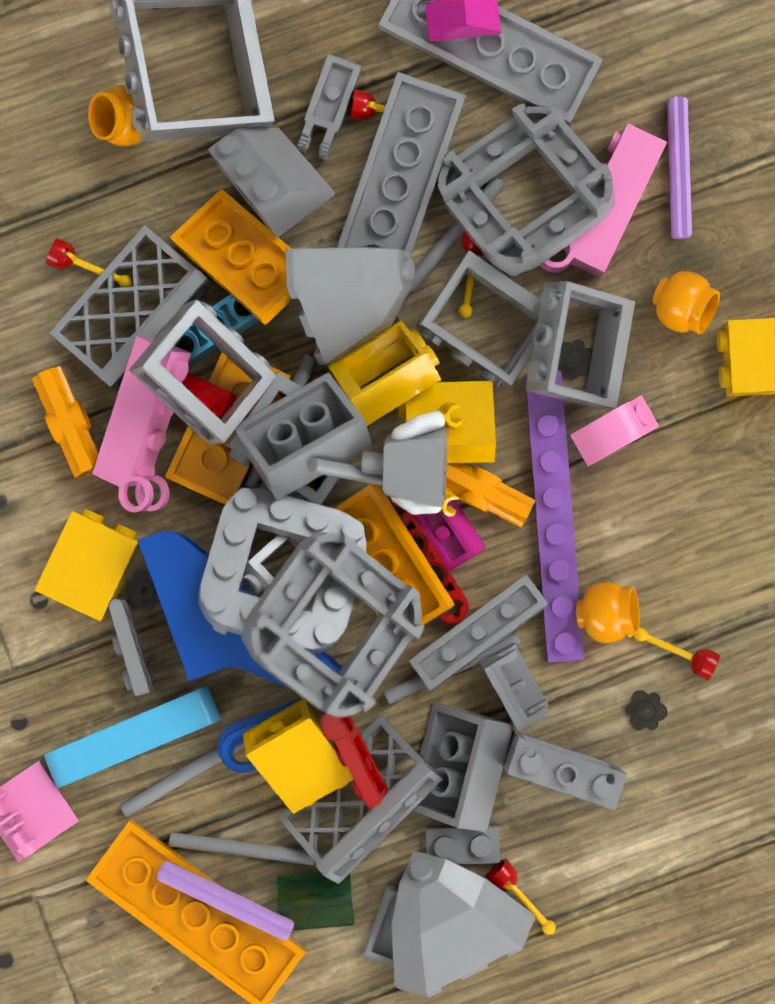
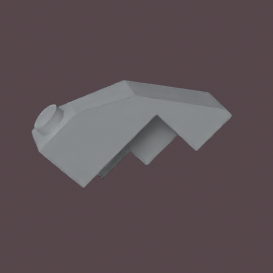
(347, 294)
(450, 925)

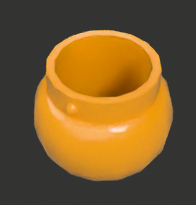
(112, 117)
(686, 302)
(609, 612)

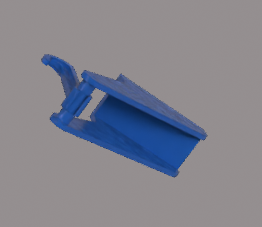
(177, 573)

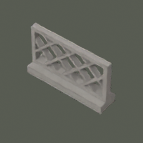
(188, 289)
(372, 824)

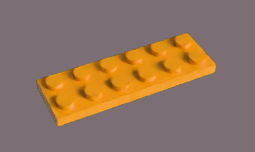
(226, 947)

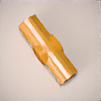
(67, 420)
(488, 493)

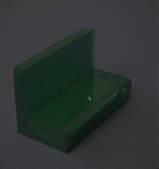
(315, 901)

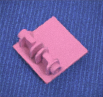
(32, 811)

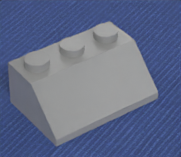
(271, 176)
(303, 426)
(470, 758)

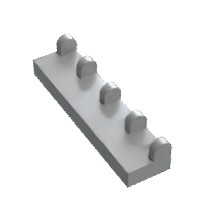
(478, 633)

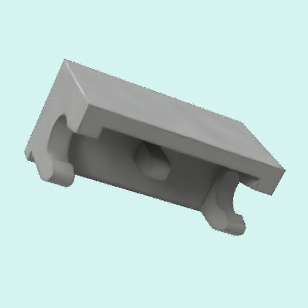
(515, 686)

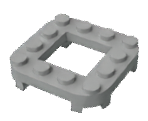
(554, 230)
(289, 517)
(372, 659)

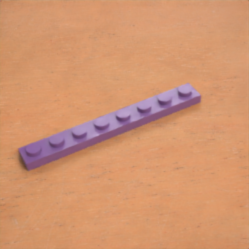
(554, 525)

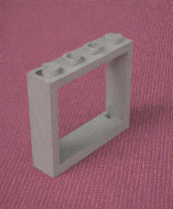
(247, 61)

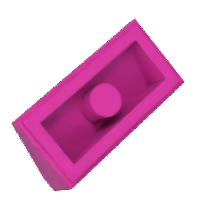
(451, 536)

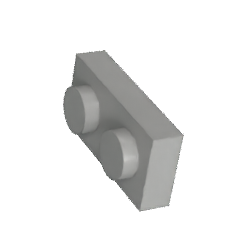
(464, 845)

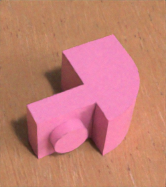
(614, 430)

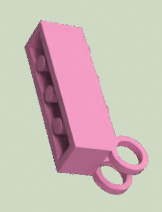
(631, 167)
(138, 433)

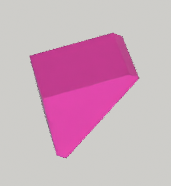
(462, 19)

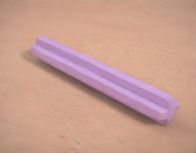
(679, 167)
(225, 900)

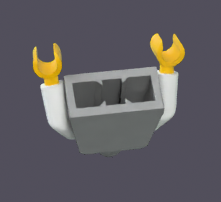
(417, 463)

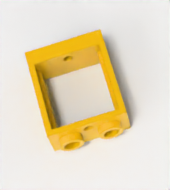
(376, 358)

